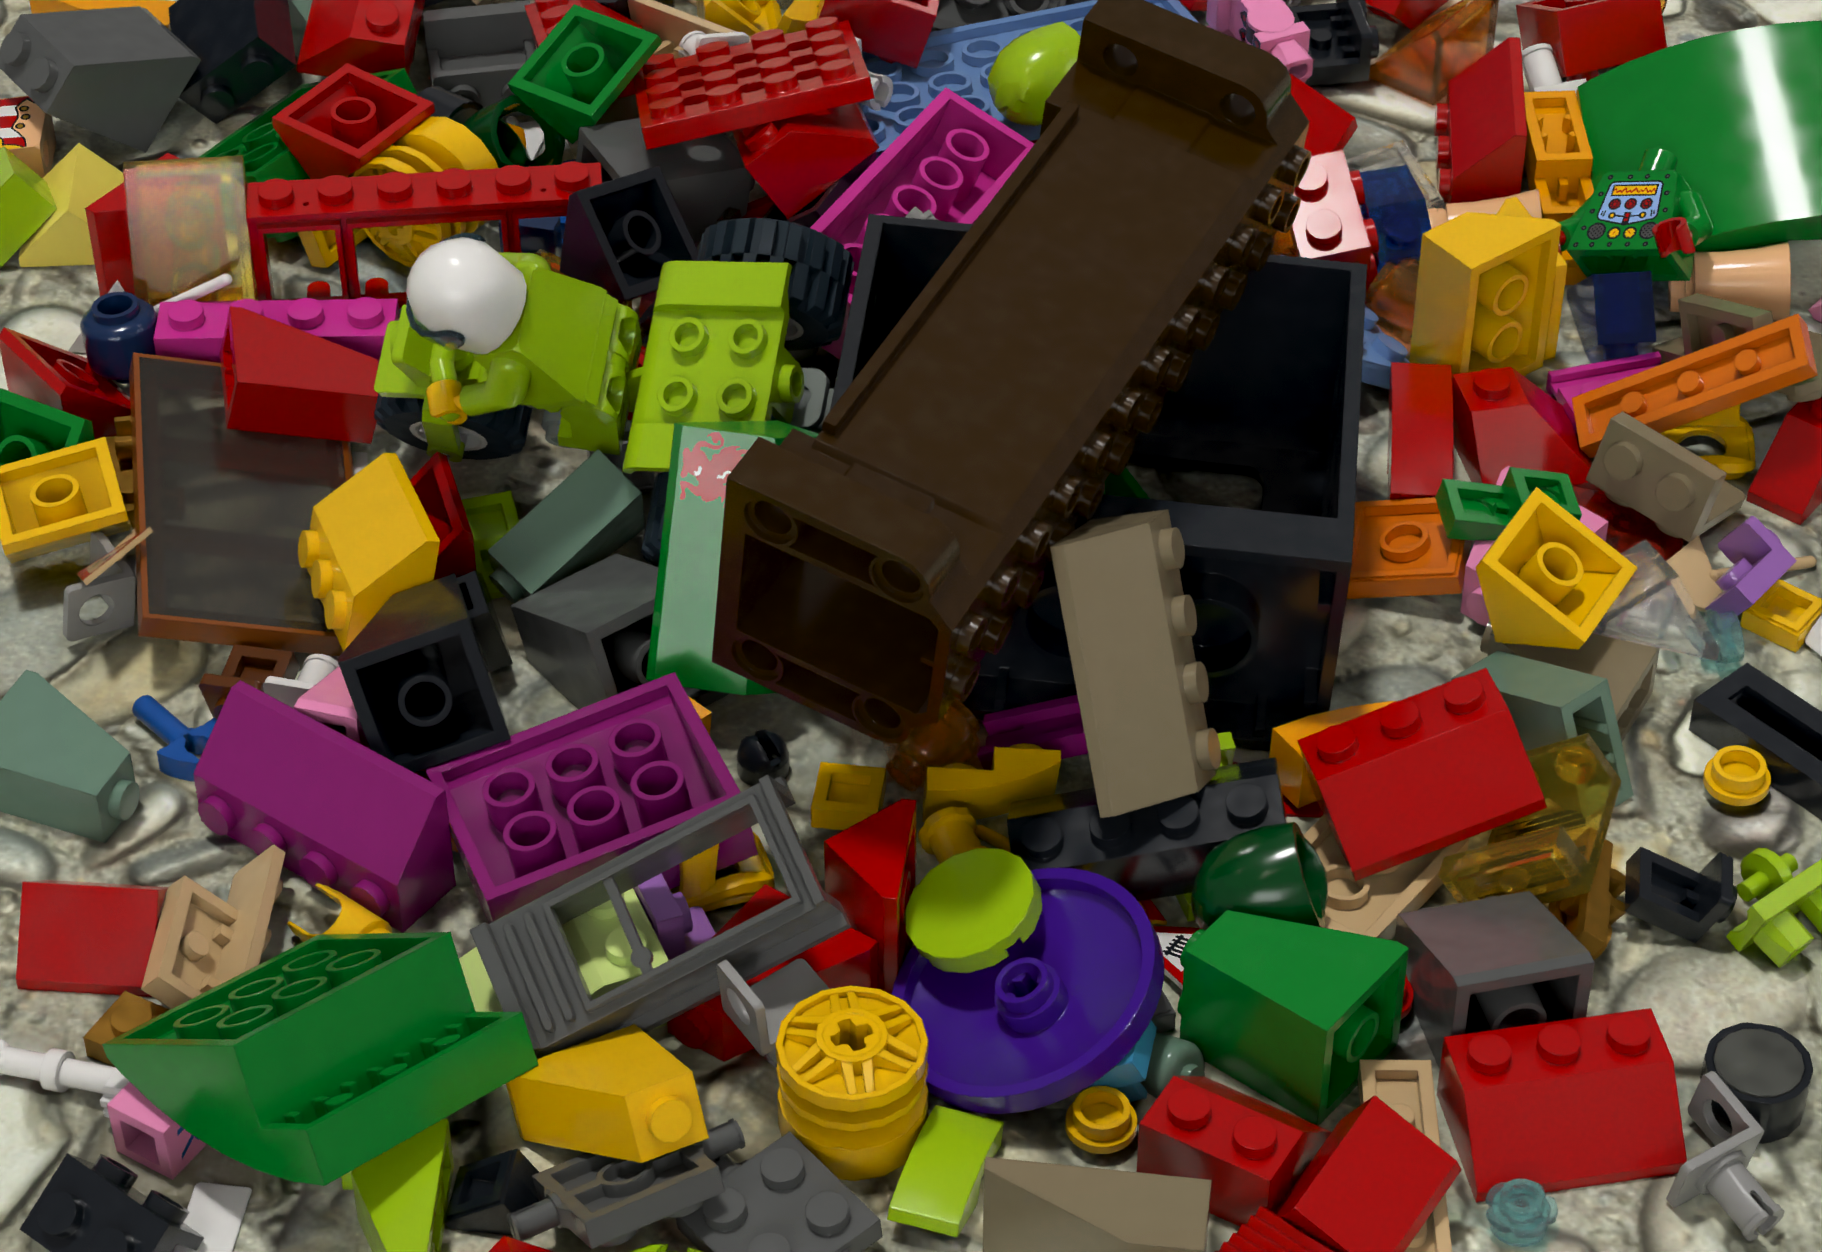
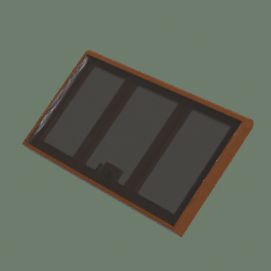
(223, 515)

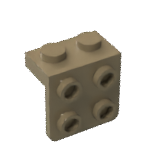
(1661, 479)

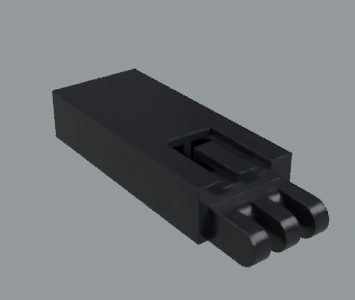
(1772, 720)

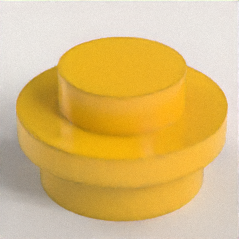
(1737, 776)
(1101, 1120)

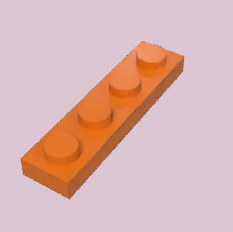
(1700, 382)

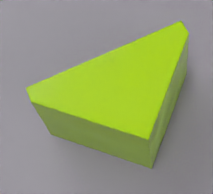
(23, 203)

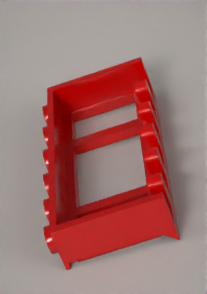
(403, 200)

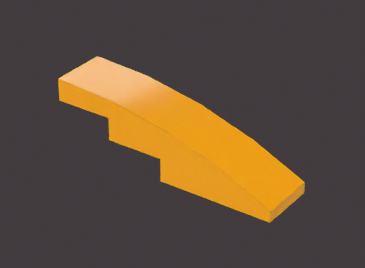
(1558, 159)

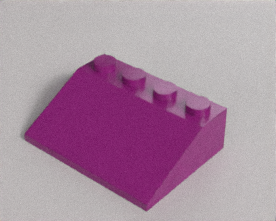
(584, 794)

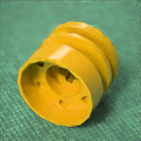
(428, 147)
(853, 1079)

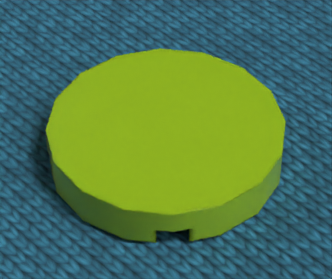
(973, 909)

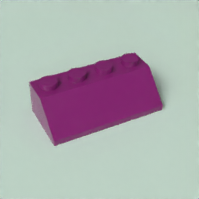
(328, 805)

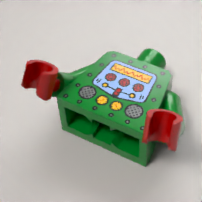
(1639, 222)

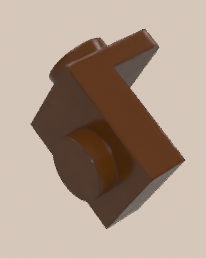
(250, 666)

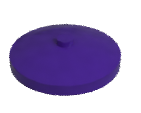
(1048, 1012)

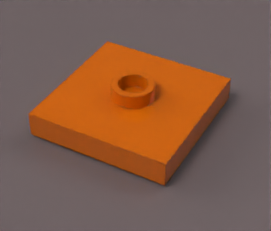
(1404, 551)

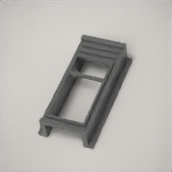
(540, 976)

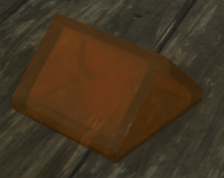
(1438, 50)

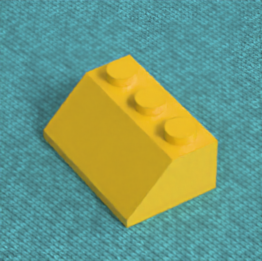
(1485, 292)
(367, 545)

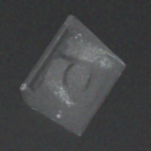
(1657, 609)

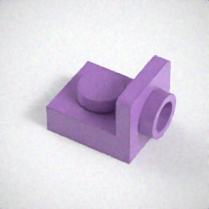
(1757, 562)
(672, 919)

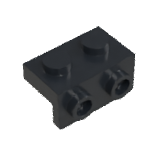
(1339, 41)
(100, 1211)

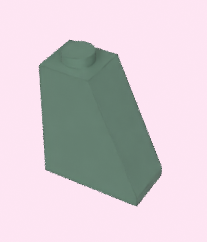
(568, 530)
(1557, 705)
(61, 763)

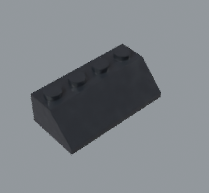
(1151, 848)

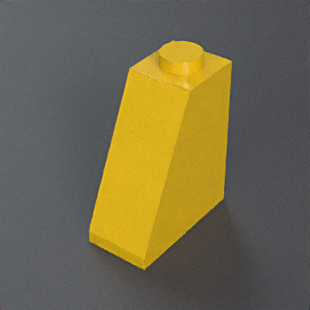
(610, 1099)

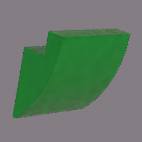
(1737, 118)
(326, 1053)

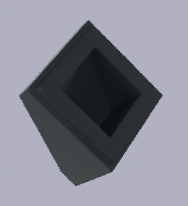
(489, 1191)

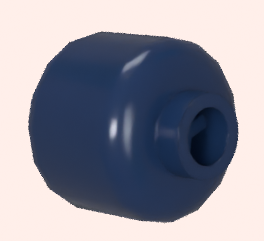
(114, 330)

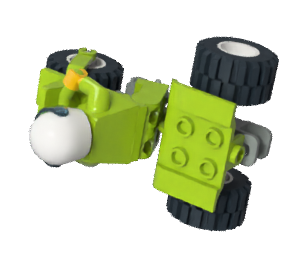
(508, 335)

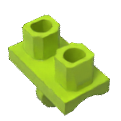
(1780, 896)

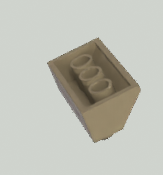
(1135, 660)

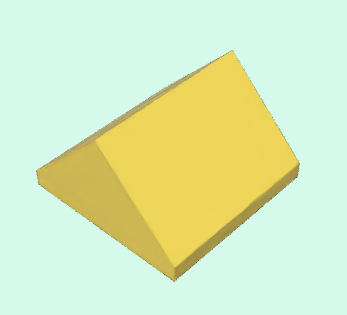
(74, 185)

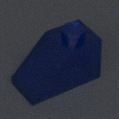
(1397, 211)
(1614, 313)

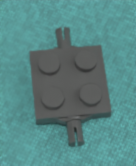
(612, 1197)
(781, 1204)

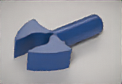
(175, 758)

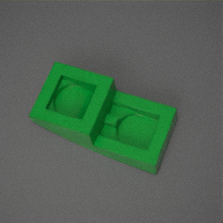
(1484, 510)

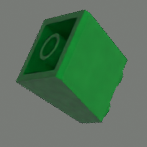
(1291, 1006)

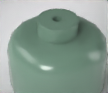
(1171, 1058)

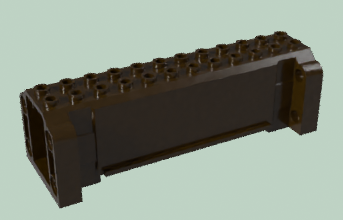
(1014, 384)

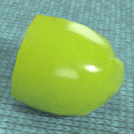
(1031, 70)

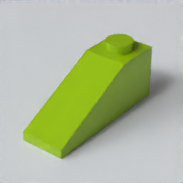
(405, 1192)

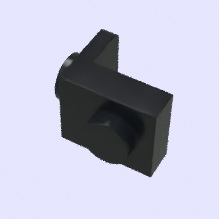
(1678, 896)

